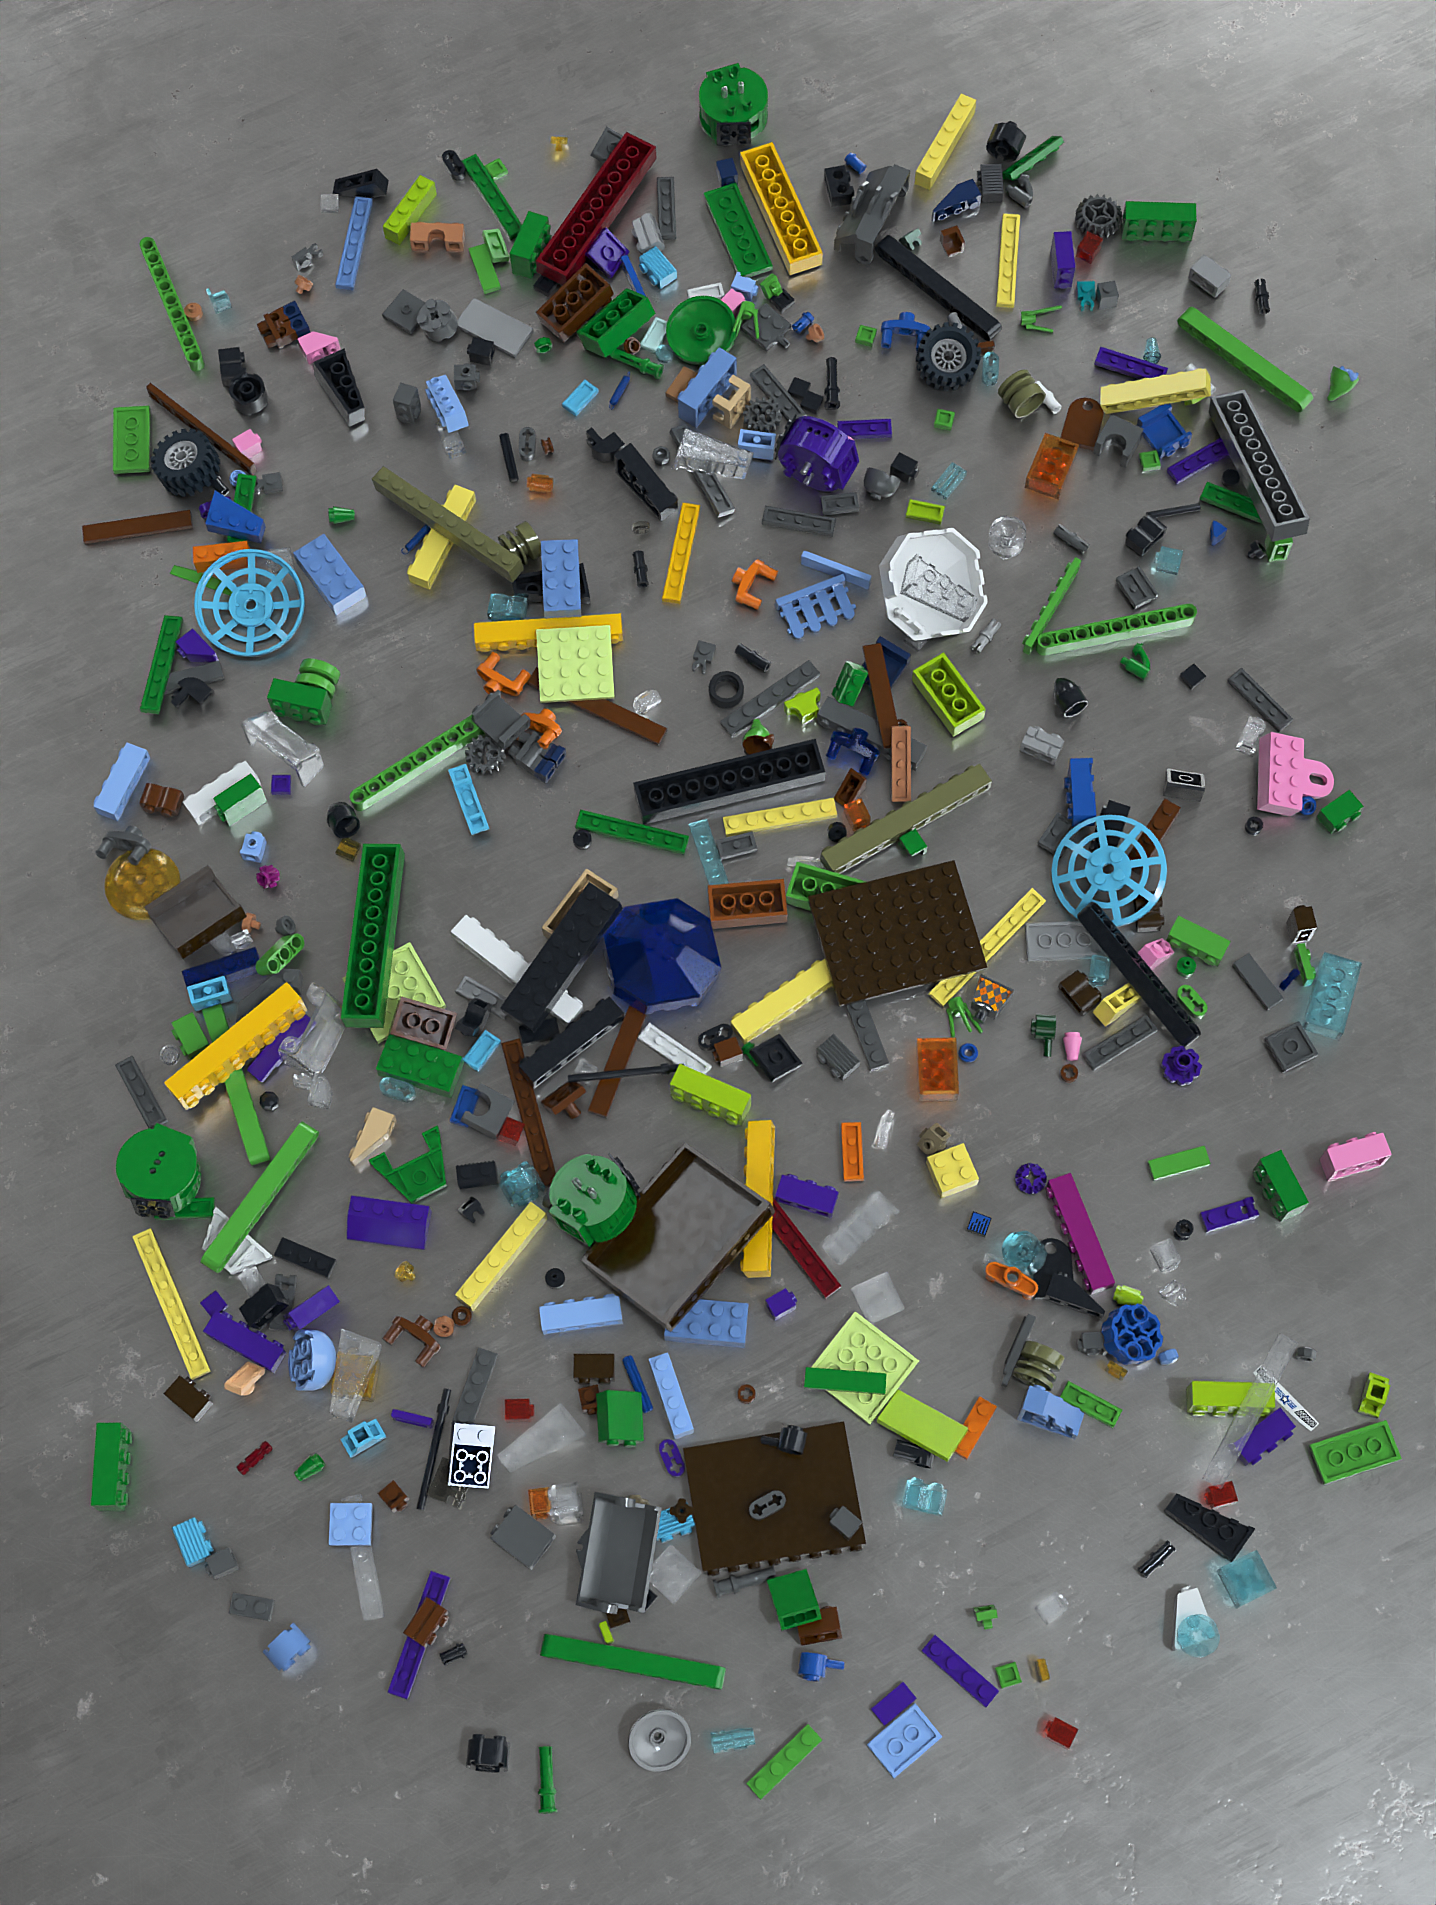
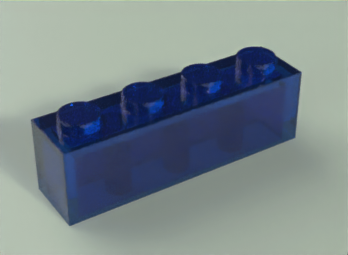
(232, 967)

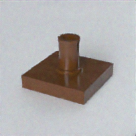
(564, 1099)

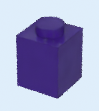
(781, 1304)

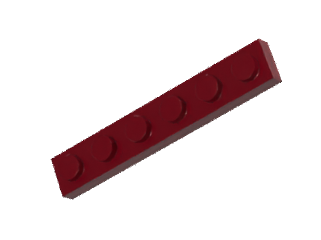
(803, 1252)

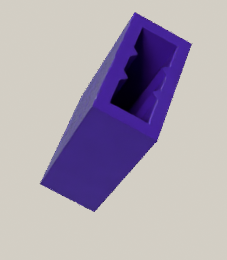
(1062, 259)
(310, 1309)

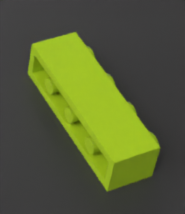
(409, 209)

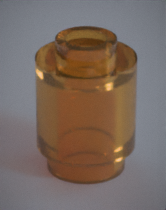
(540, 483)

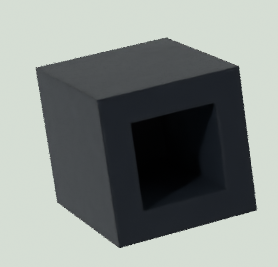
(481, 351)
(904, 468)

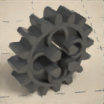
(764, 407)
(477, 760)

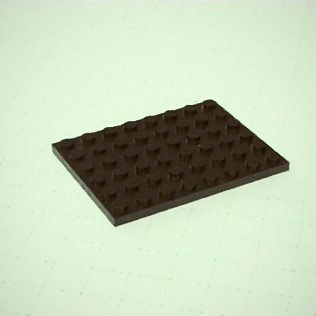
(897, 933)

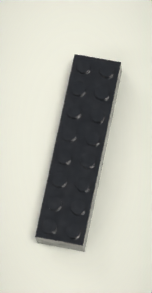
(561, 957)

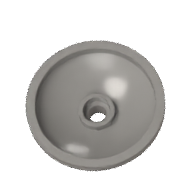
(664, 1750)

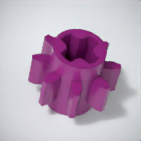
(268, 876)

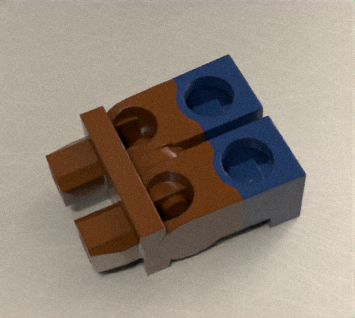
(284, 324)

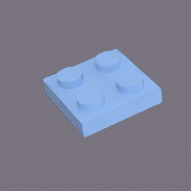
(350, 1524)

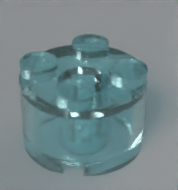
(521, 1184)
(1024, 1241)

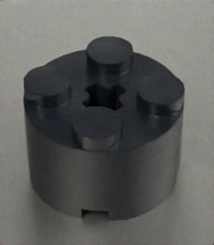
(1005, 141)
(248, 393)
(488, 1753)

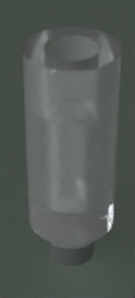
(813, 861)
(884, 1130)

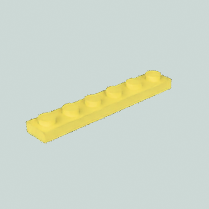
(780, 817)

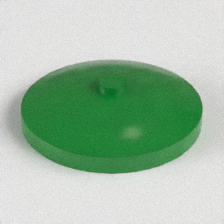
(700, 328)

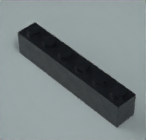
(571, 1042)

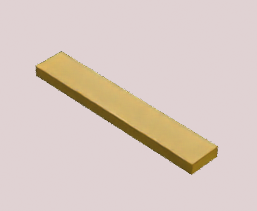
(681, 553)

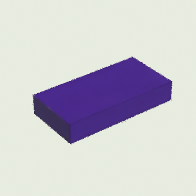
(413, 1419)
(893, 1703)

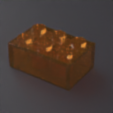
(1051, 466)
(937, 1069)

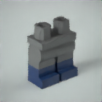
(535, 759)

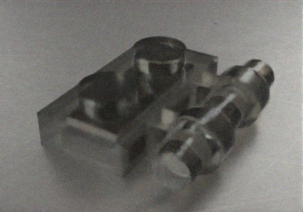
(441, 1490)

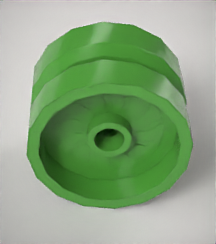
(318, 675)

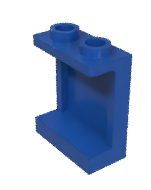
(1163, 431)

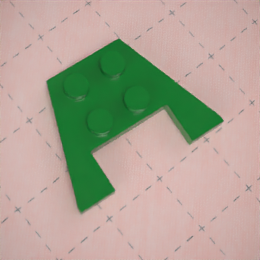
(419, 1176)

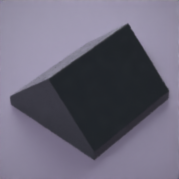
(1184, 785)

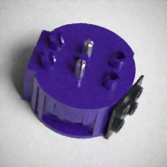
(816, 453)

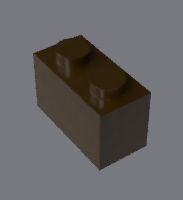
(1301, 924)
(594, 1368)
(189, 1398)

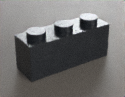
(1112, 808)

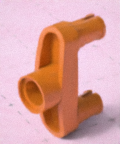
(745, 579)
(496, 681)
(544, 724)
(1024, 1285)

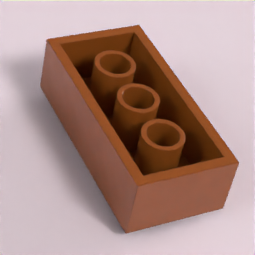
(747, 903)

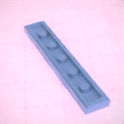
(354, 243)

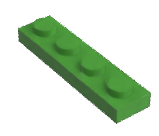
(784, 1761)

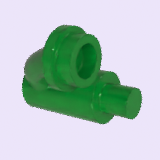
(1136, 667)

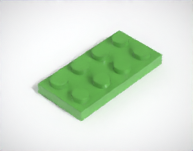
(131, 439)
(1355, 1452)

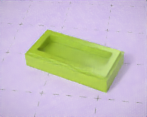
(925, 511)

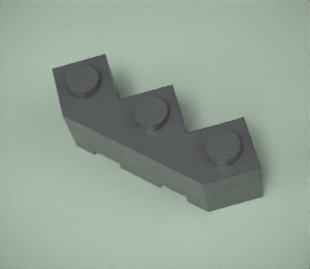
(291, 976)

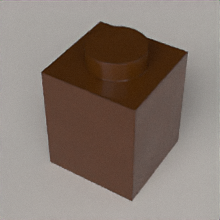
(727, 1052)

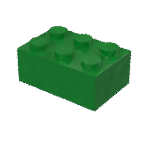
(529, 244)
(299, 701)
(1280, 1186)

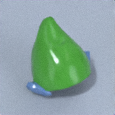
(1341, 382)

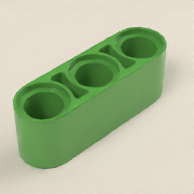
(280, 954)

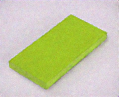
(922, 1425)

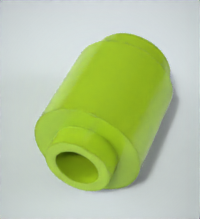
(1127, 1295)

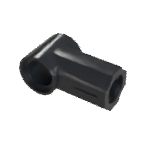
(913, 1453)

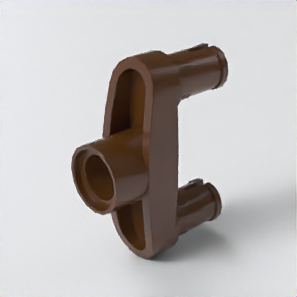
(419, 1330)

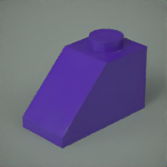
(195, 648)

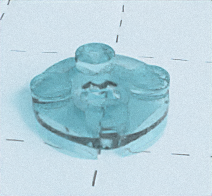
(1186, 1638)

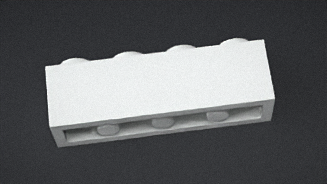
(201, 803)

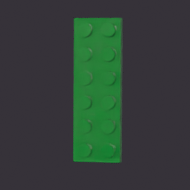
(738, 230)

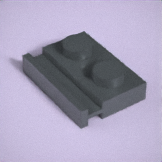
(1137, 587)
(1055, 833)

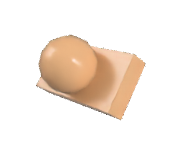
(244, 1379)

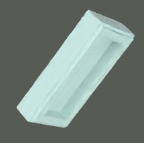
(654, 335)

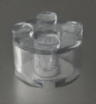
(1007, 536)
(566, 1504)

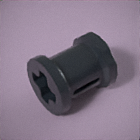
(1186, 1235)

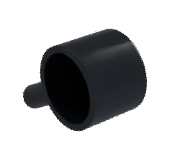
(791, 1440)

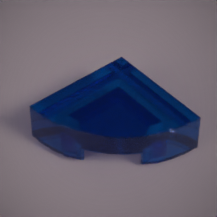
(1293, 975)

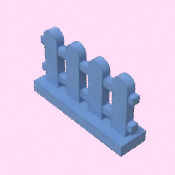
(823, 599)

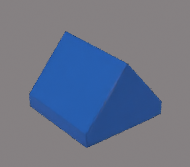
(1217, 532)

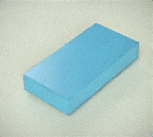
(580, 397)
(481, 1050)

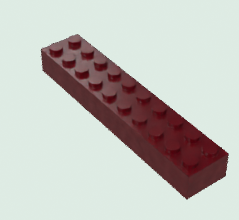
(596, 208)

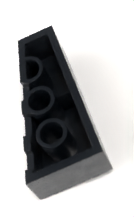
(339, 383)
(644, 482)
(531, 586)

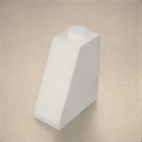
(1186, 1603)

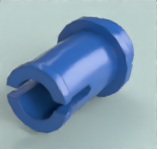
(855, 163)
(806, 319)

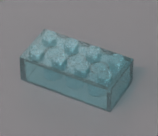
(1331, 996)

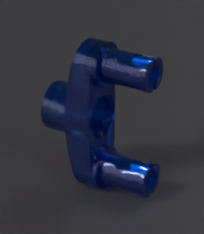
(857, 742)

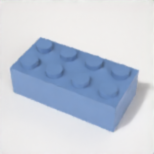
(711, 380)
(329, 574)
(561, 578)
(712, 1324)

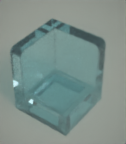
(219, 301)

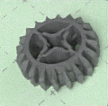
(1093, 209)

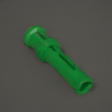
(643, 364)
(547, 1790)

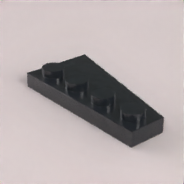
(1219, 1532)

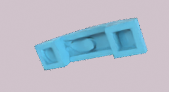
(468, 799)

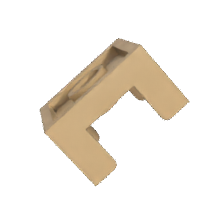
(734, 408)

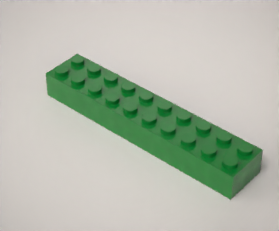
(373, 936)

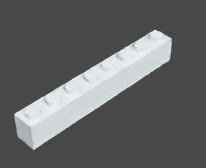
(508, 963)

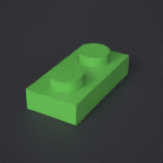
(495, 245)
(1303, 959)

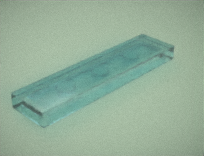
(708, 852)

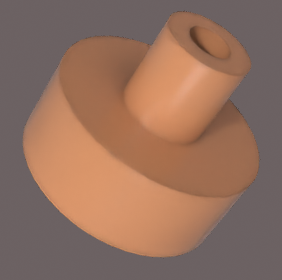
(303, 284)
(193, 312)
(815, 333)
(250, 922)
(443, 1326)

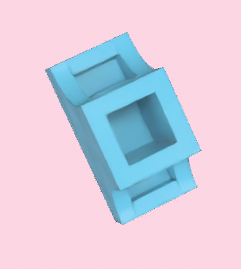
(362, 1437)

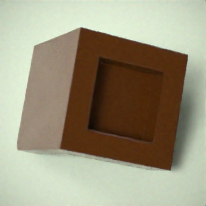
(952, 241)

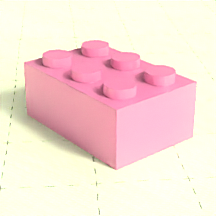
(1355, 1156)

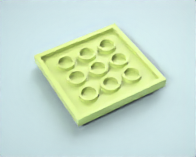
(575, 664)
(407, 980)
(866, 1349)

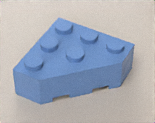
(1050, 1412)

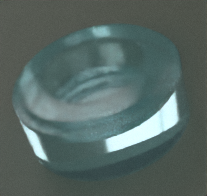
(664, 353)

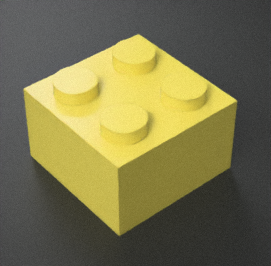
(952, 1170)

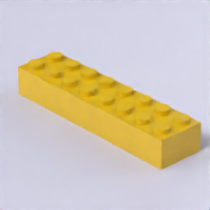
(781, 208)
(236, 1046)

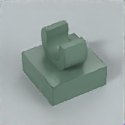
(910, 237)

